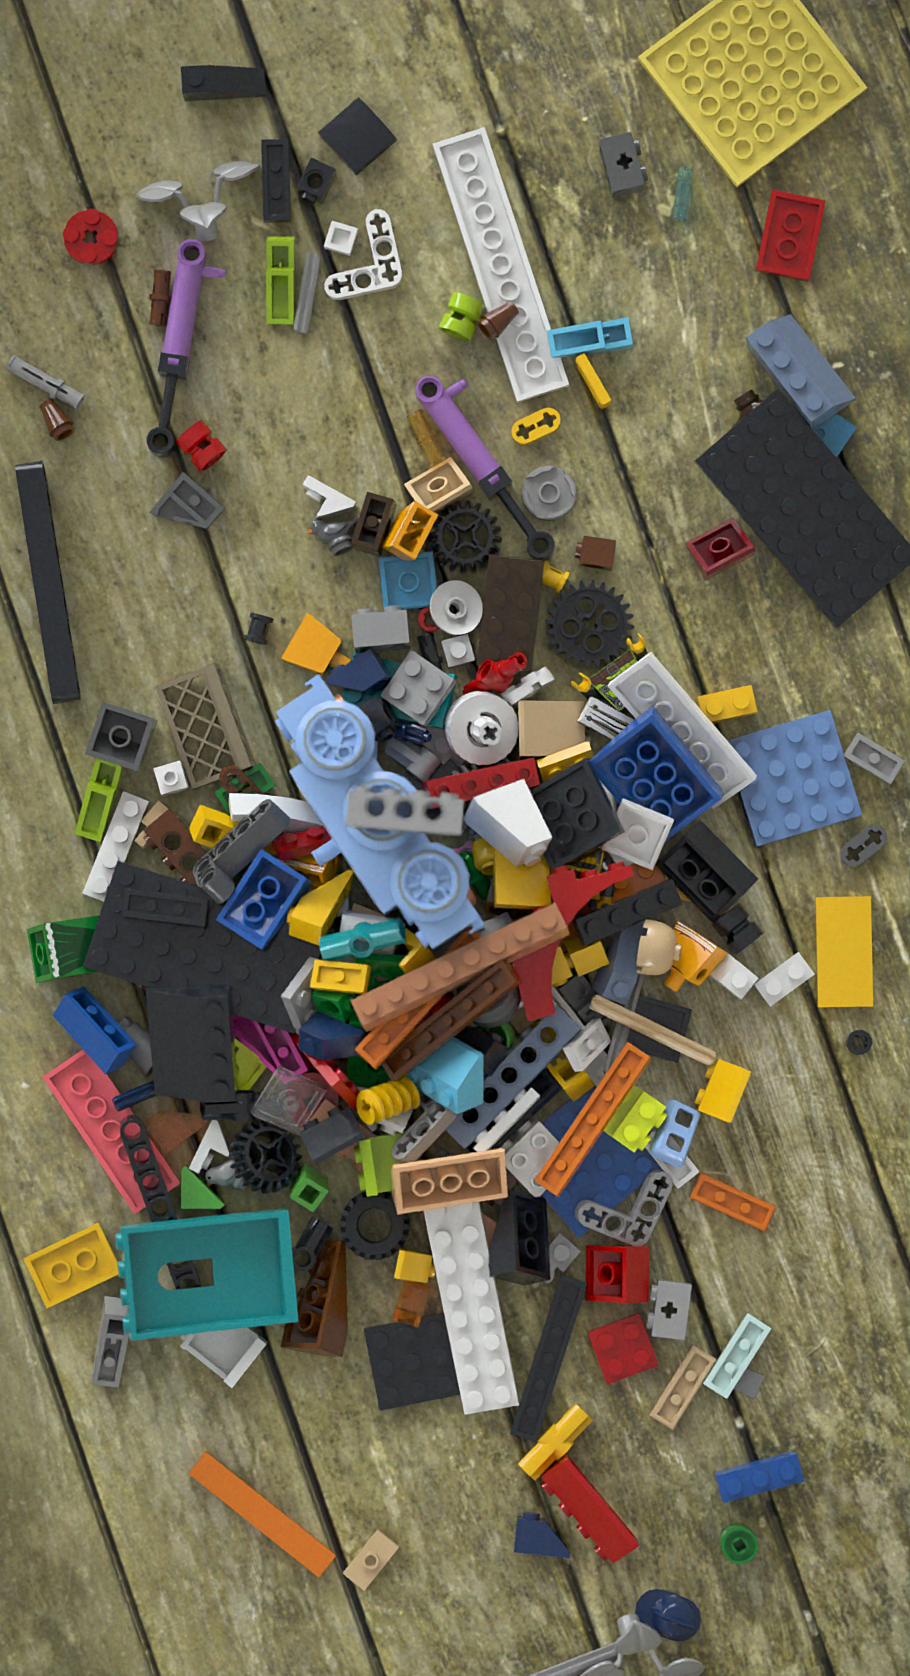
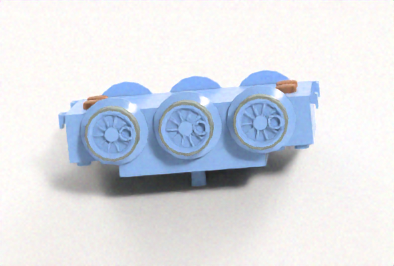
(394, 866)

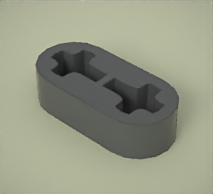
(867, 850)

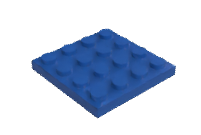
(604, 1176)

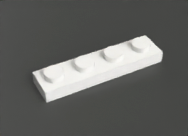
(116, 844)

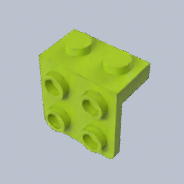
(377, 1162)

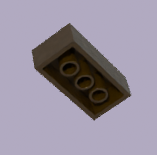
(510, 608)

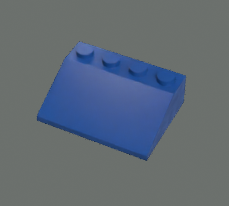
(657, 771)

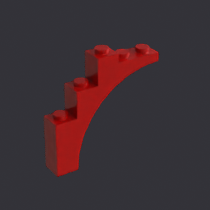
(570, 896)

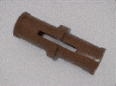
(160, 298)

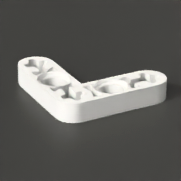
(375, 271)

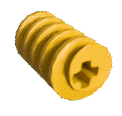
(387, 1100)

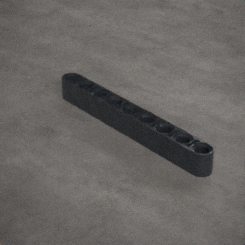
(47, 582)

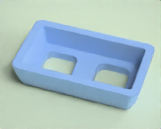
(669, 1126)

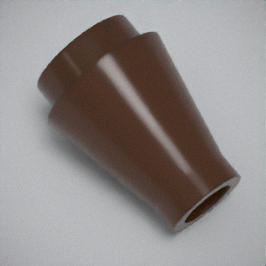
(497, 320)
(57, 422)

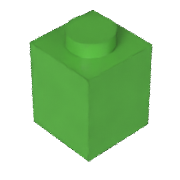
(309, 1188)

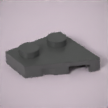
(188, 503)

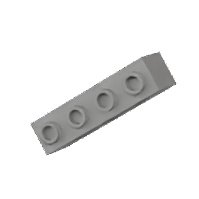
(448, 824)

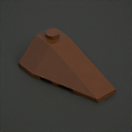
(322, 1306)

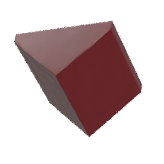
(720, 548)

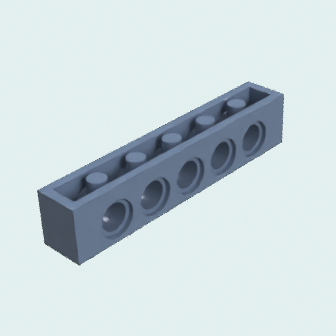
(565, 1030)

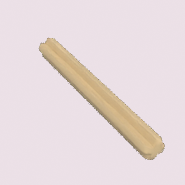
(652, 1030)

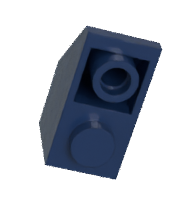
(362, 675)

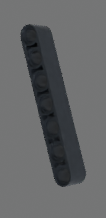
(153, 1194)

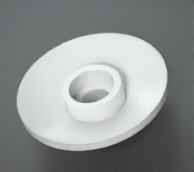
(465, 600)

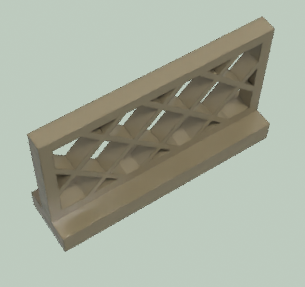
(224, 711)

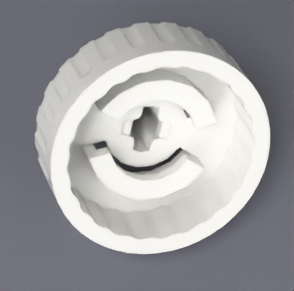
(501, 733)

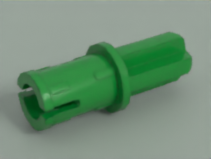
(476, 878)

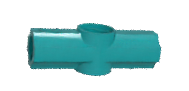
(377, 936)

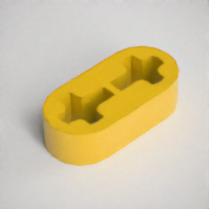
(539, 432)

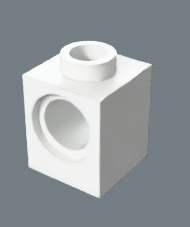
(171, 778)

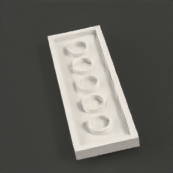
(651, 685)

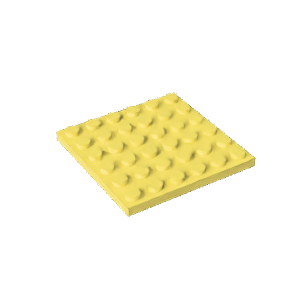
(751, 79)

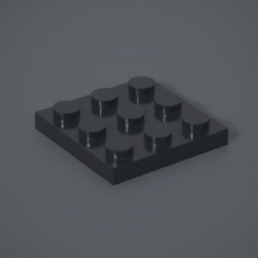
(575, 814)
(411, 1362)

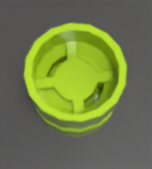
(463, 307)

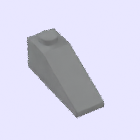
(110, 1344)

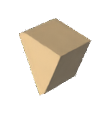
(440, 486)

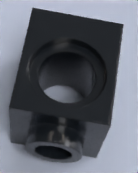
(316, 169)
(381, 718)

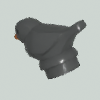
(334, 534)

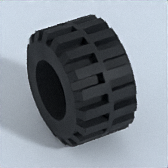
(373, 1249)

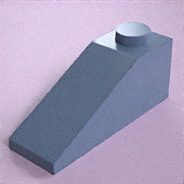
(618, 977)

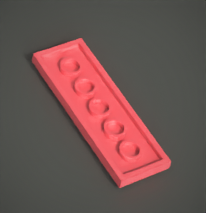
(87, 1100)

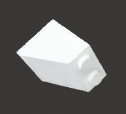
(510, 823)

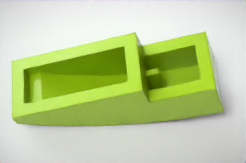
(280, 280)
(99, 800)

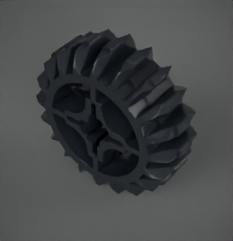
(480, 518)
(283, 1165)

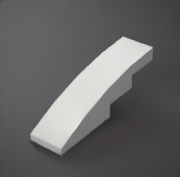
(300, 812)

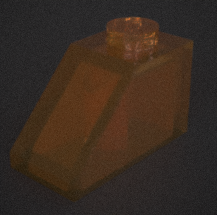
(174, 1128)

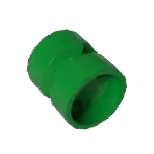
(738, 1543)

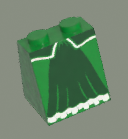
(61, 948)

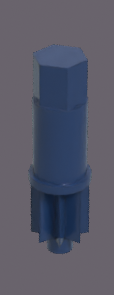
(413, 733)

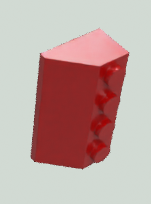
(589, 1508)

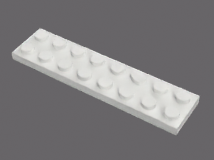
(471, 1308)

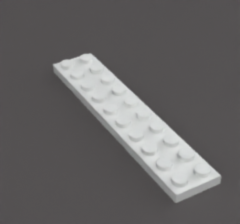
(500, 261)

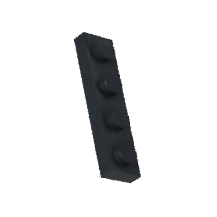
(627, 912)

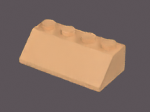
(449, 1181)

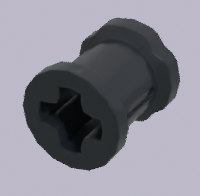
(258, 628)

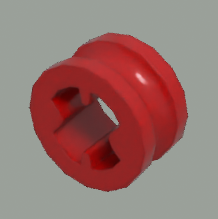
(421, 619)

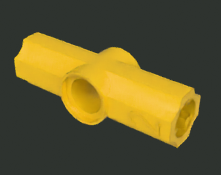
(555, 1441)

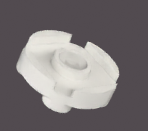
(528, 687)

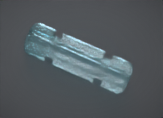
(683, 193)

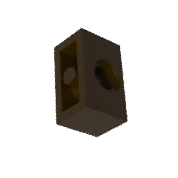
(373, 524)

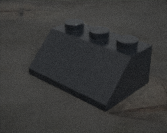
(707, 871)

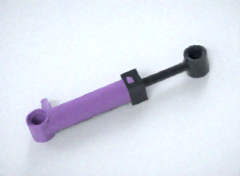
(179, 333)
(476, 456)

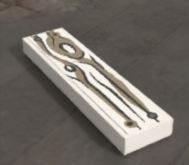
(603, 718)

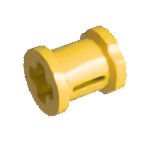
(554, 578)

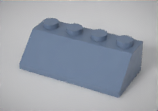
(799, 370)

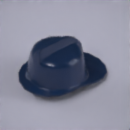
(668, 1614)

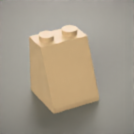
(549, 727)

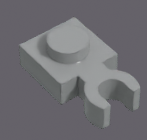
(561, 1254)

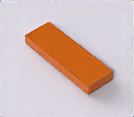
(732, 1202)

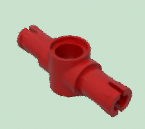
(496, 675)

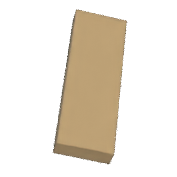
(682, 1387)

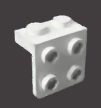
(528, 1152)

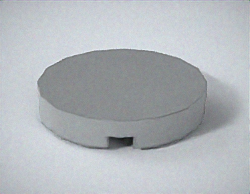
(549, 493)

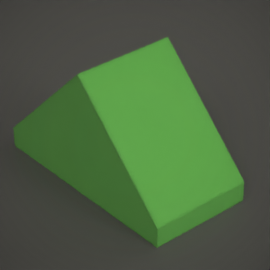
(196, 1193)

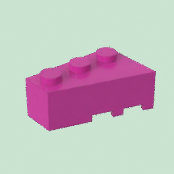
(271, 1045)

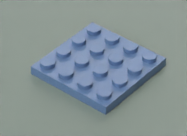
(798, 780)

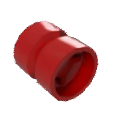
(196, 437)

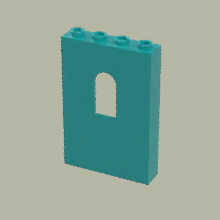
(249, 1274)

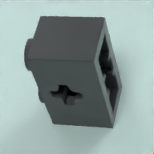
(620, 180)

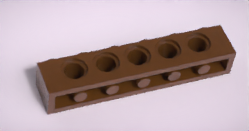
(170, 824)

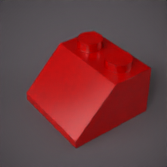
(617, 1273)

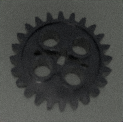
(568, 611)

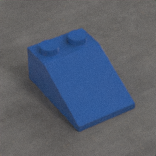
(263, 899)

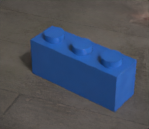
(94, 1030)
(759, 1476)

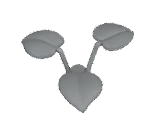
(203, 215)
(637, 1638)

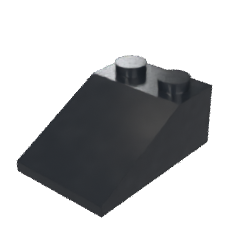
(521, 1240)

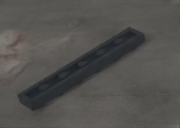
(548, 1358)

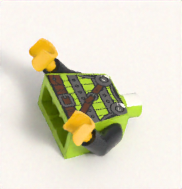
(598, 684)

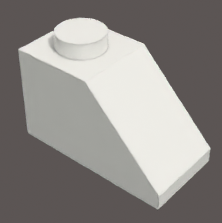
(734, 977)

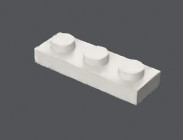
(506, 1120)

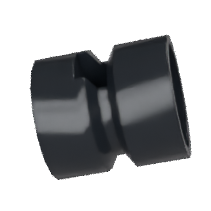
(737, 928)

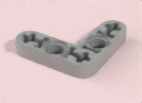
(405, 1149)
(629, 1222)

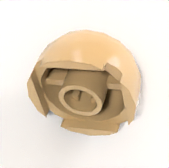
(657, 949)

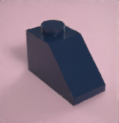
(329, 1038)
(537, 1537)

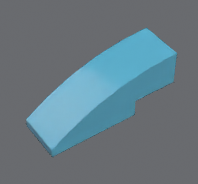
(590, 338)

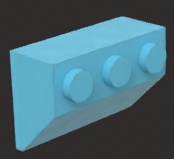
(451, 1076)

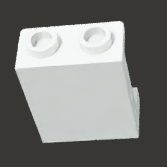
(225, 1351)

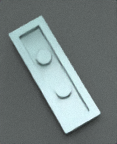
(737, 1355)

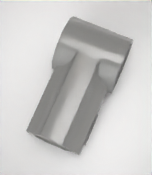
(416, 760)

